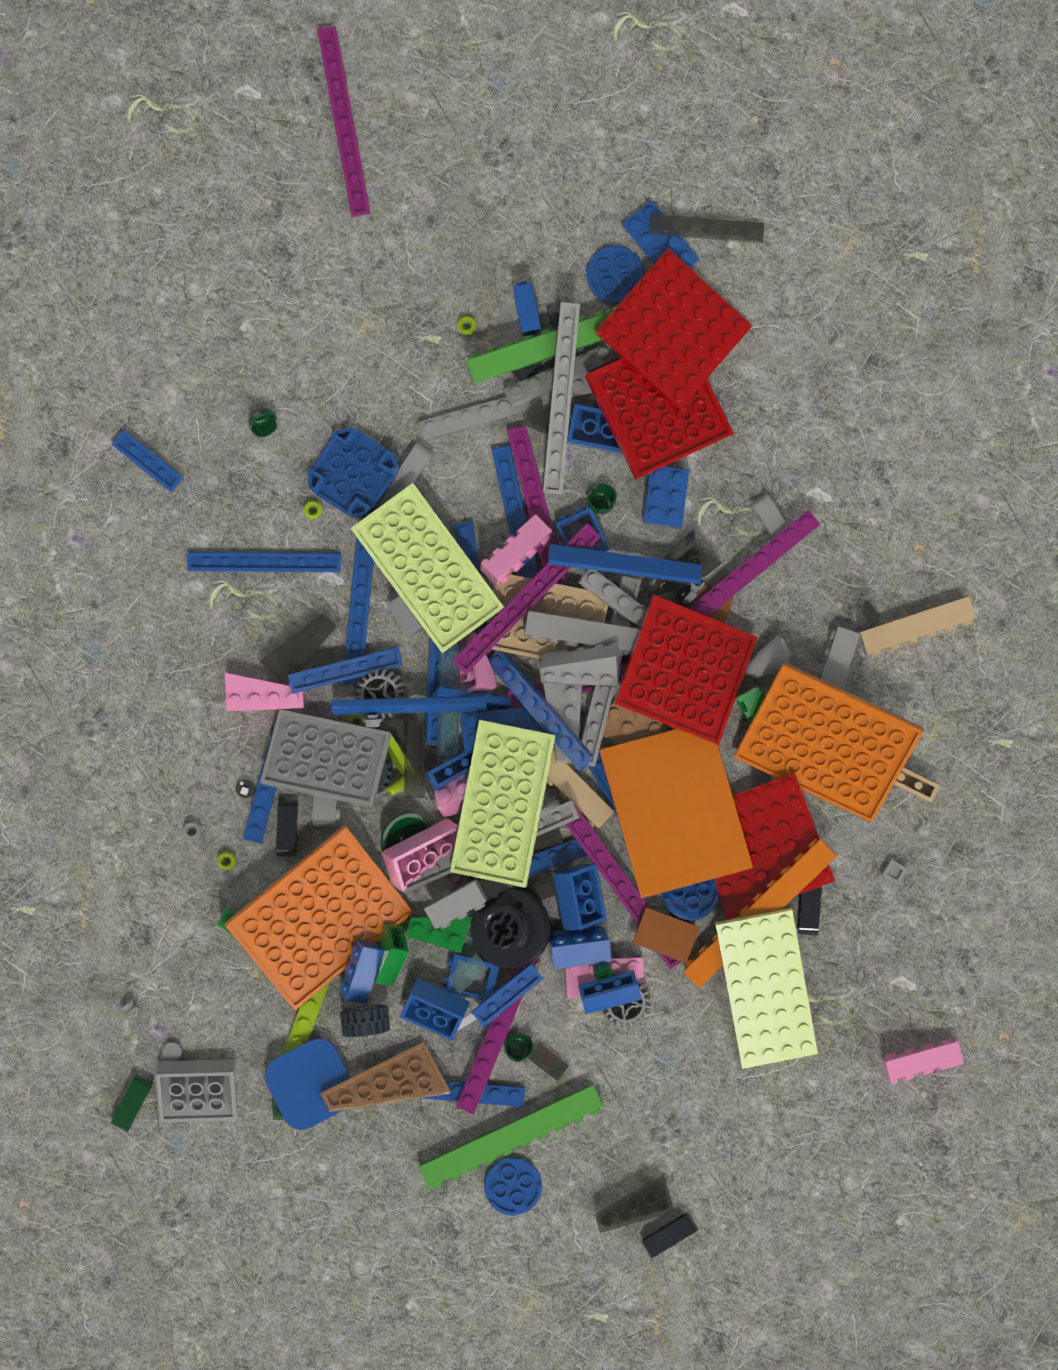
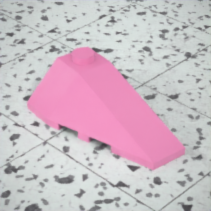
(481, 676)

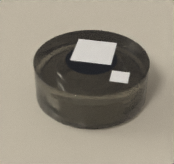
(245, 788)

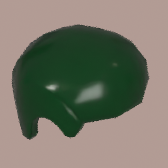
(262, 422)
(602, 498)
(519, 1047)

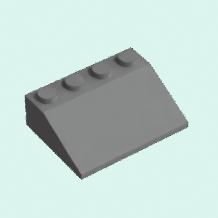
(196, 1090)

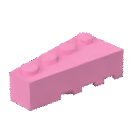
(515, 551)
(256, 694)
(421, 851)

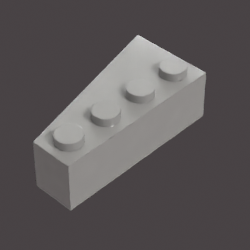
(583, 666)
(566, 702)
(325, 812)

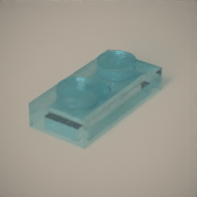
(467, 973)

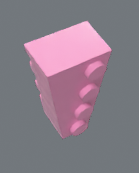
(451, 796)
(584, 974)
(922, 1060)

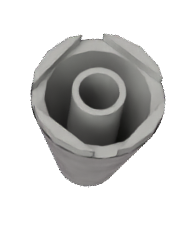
(771, 658)

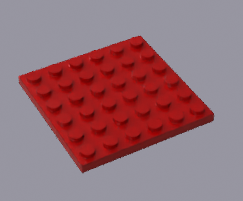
(673, 329)
(649, 425)
(685, 670)
(775, 831)

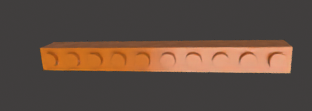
(774, 899)

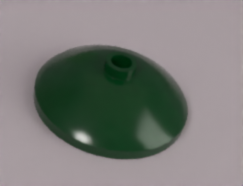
(402, 824)

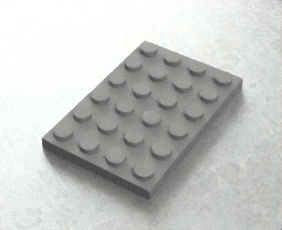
(325, 758)

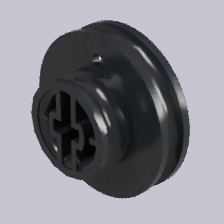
(527, 925)

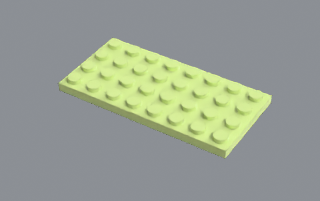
(427, 568)
(502, 803)
(766, 988)

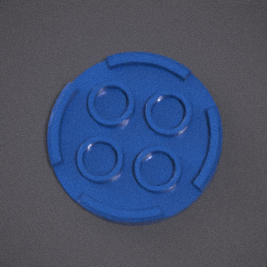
(613, 273)
(693, 900)
(513, 1186)

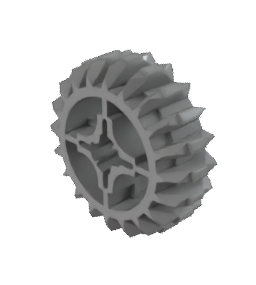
(385, 686)
(623, 1019)

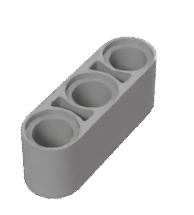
(769, 516)

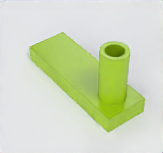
(399, 760)

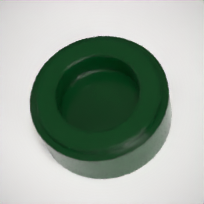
(602, 970)

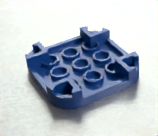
(353, 473)
(300, 1078)

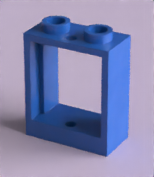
(526, 308)
(580, 513)
(490, 984)

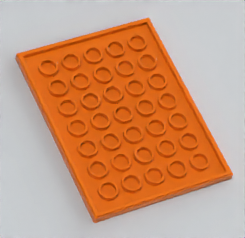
(831, 739)
(675, 811)
(314, 914)

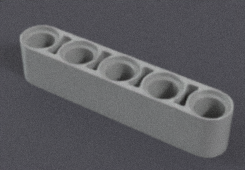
(408, 471)

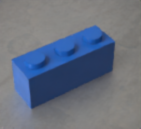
(449, 770)
(361, 971)
(609, 992)

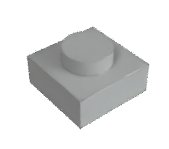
(894, 872)

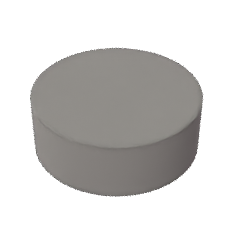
(172, 1051)

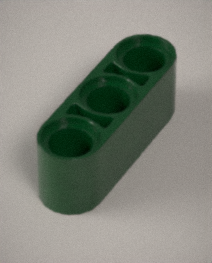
(131, 1103)

